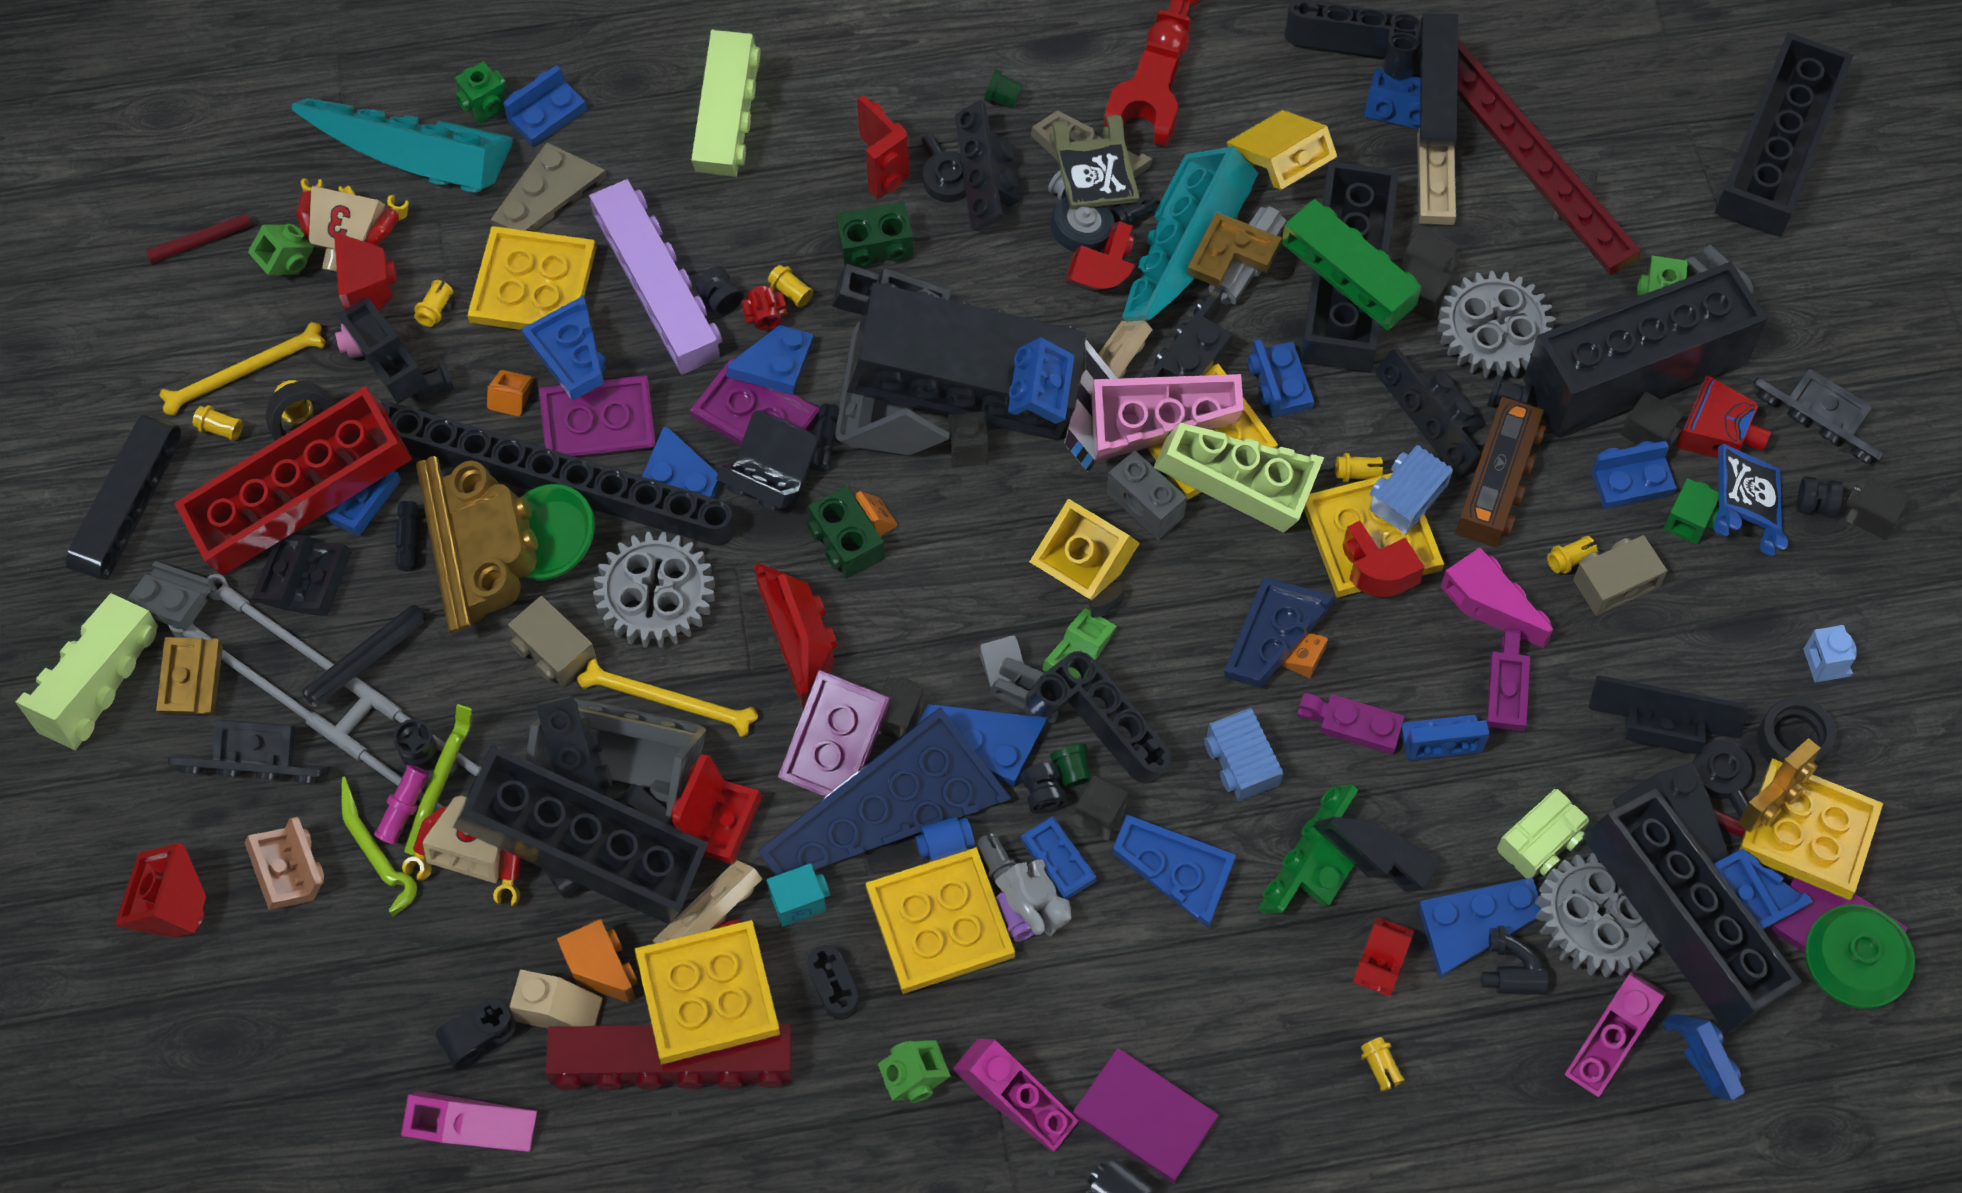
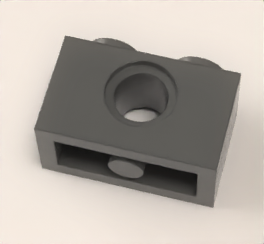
(1146, 495)

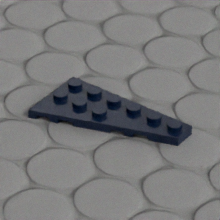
(909, 785)

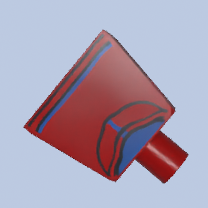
(1721, 418)

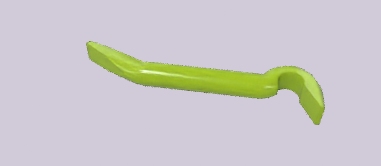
(441, 772)
(375, 854)

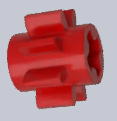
(764, 308)

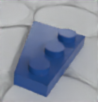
(567, 347)
(998, 738)
(1176, 865)
(1461, 922)

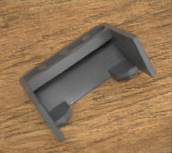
(882, 424)
(636, 748)

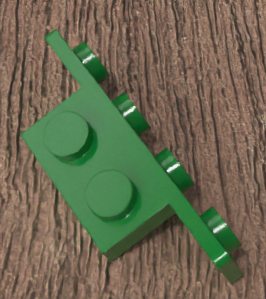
(1314, 861)

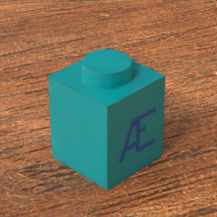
(798, 894)

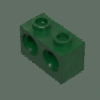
(873, 227)
(851, 530)

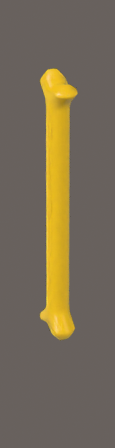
(175, 399)
(738, 718)

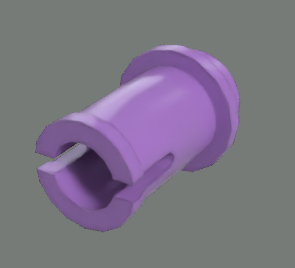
(1017, 926)

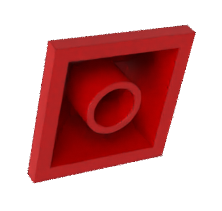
(363, 272)
(163, 894)

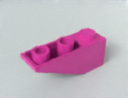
(1489, 596)
(1615, 1033)
(1015, 1092)
(468, 1122)

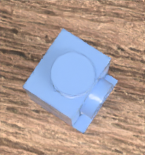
(1836, 651)

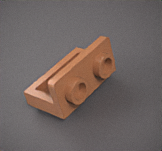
(285, 865)

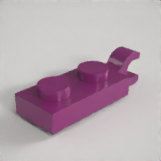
(1508, 685)
(1353, 721)

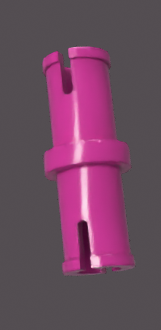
(402, 804)

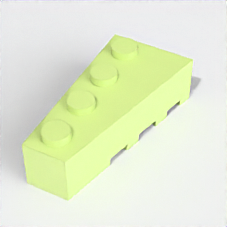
(725, 103)
(1241, 473)
(89, 672)

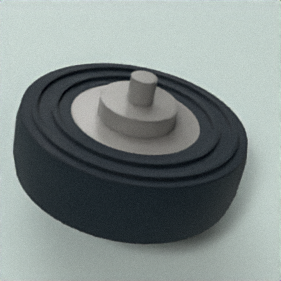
(1081, 226)

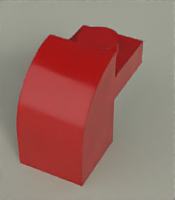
(1103, 270)
(1383, 570)
(1383, 956)

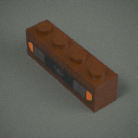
(1499, 473)

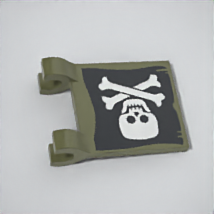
(1096, 169)

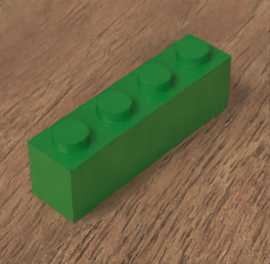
(1351, 264)

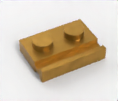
(189, 676)

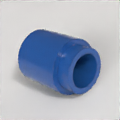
(945, 838)

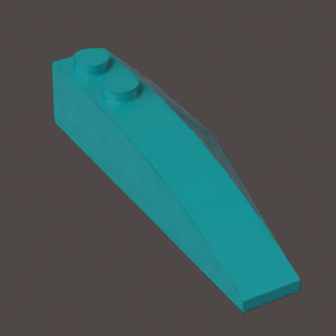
(437, 151)
(1200, 188)

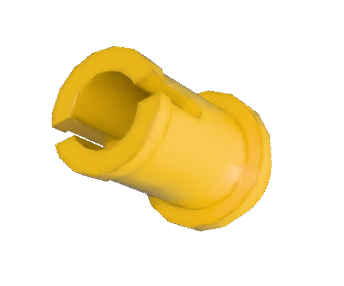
(794, 289)
(429, 309)
(220, 424)
(1357, 467)
(1564, 558)
(1381, 1061)

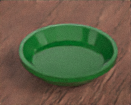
(562, 528)
(1859, 956)

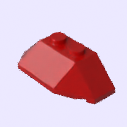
(797, 626)

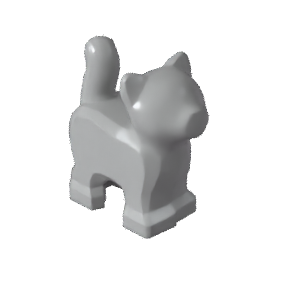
(1034, 892)

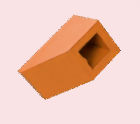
(595, 963)

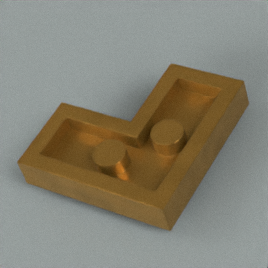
(1229, 241)
(1784, 788)

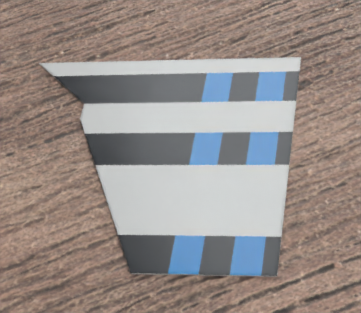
(1080, 429)

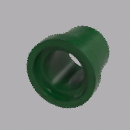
(1003, 90)
(1072, 764)

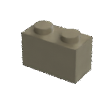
(1619, 574)
(551, 642)

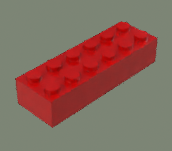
(293, 481)

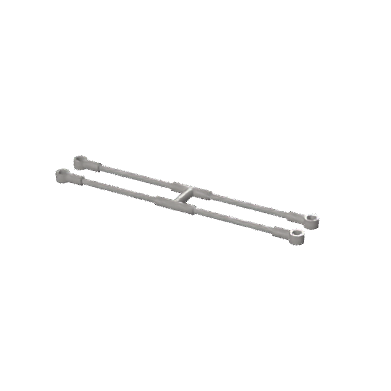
(336, 734)

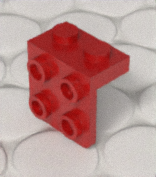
(888, 150)
(715, 810)

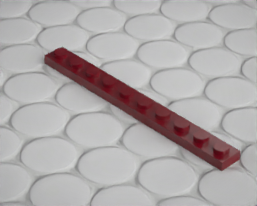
(1543, 166)

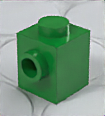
(1693, 511)

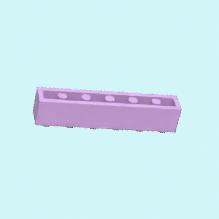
(655, 276)

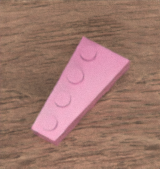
(1144, 411)

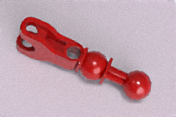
(1149, 90)

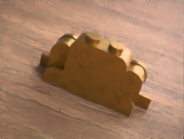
(476, 540)

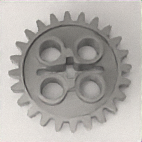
(1494, 324)
(620, 586)
(1597, 916)

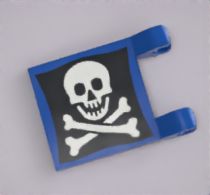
(1750, 492)

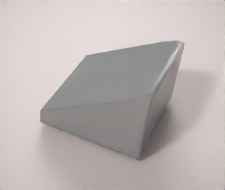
(995, 652)

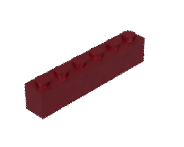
(630, 1056)

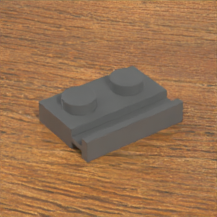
(172, 595)

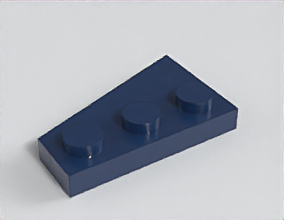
(1274, 628)

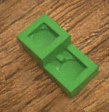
(1083, 635)

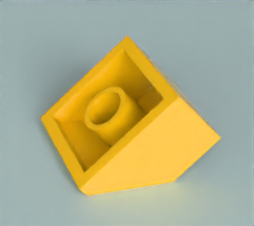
(1084, 550)

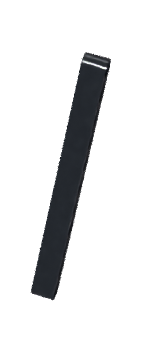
(564, 471)

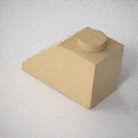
(553, 1001)

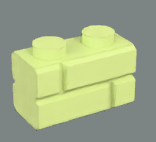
(1544, 835)

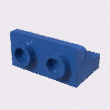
(1394, 100)
(543, 106)
(1280, 378)
(1041, 380)
(1633, 474)
(1444, 737)

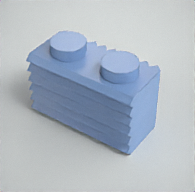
(1410, 488)
(1243, 754)

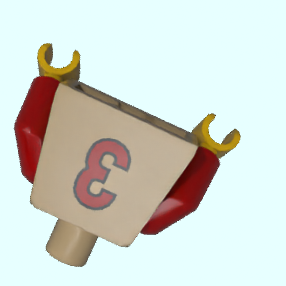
(332, 212)
(457, 851)

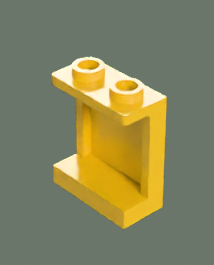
(1286, 147)

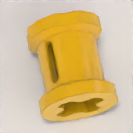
(299, 411)

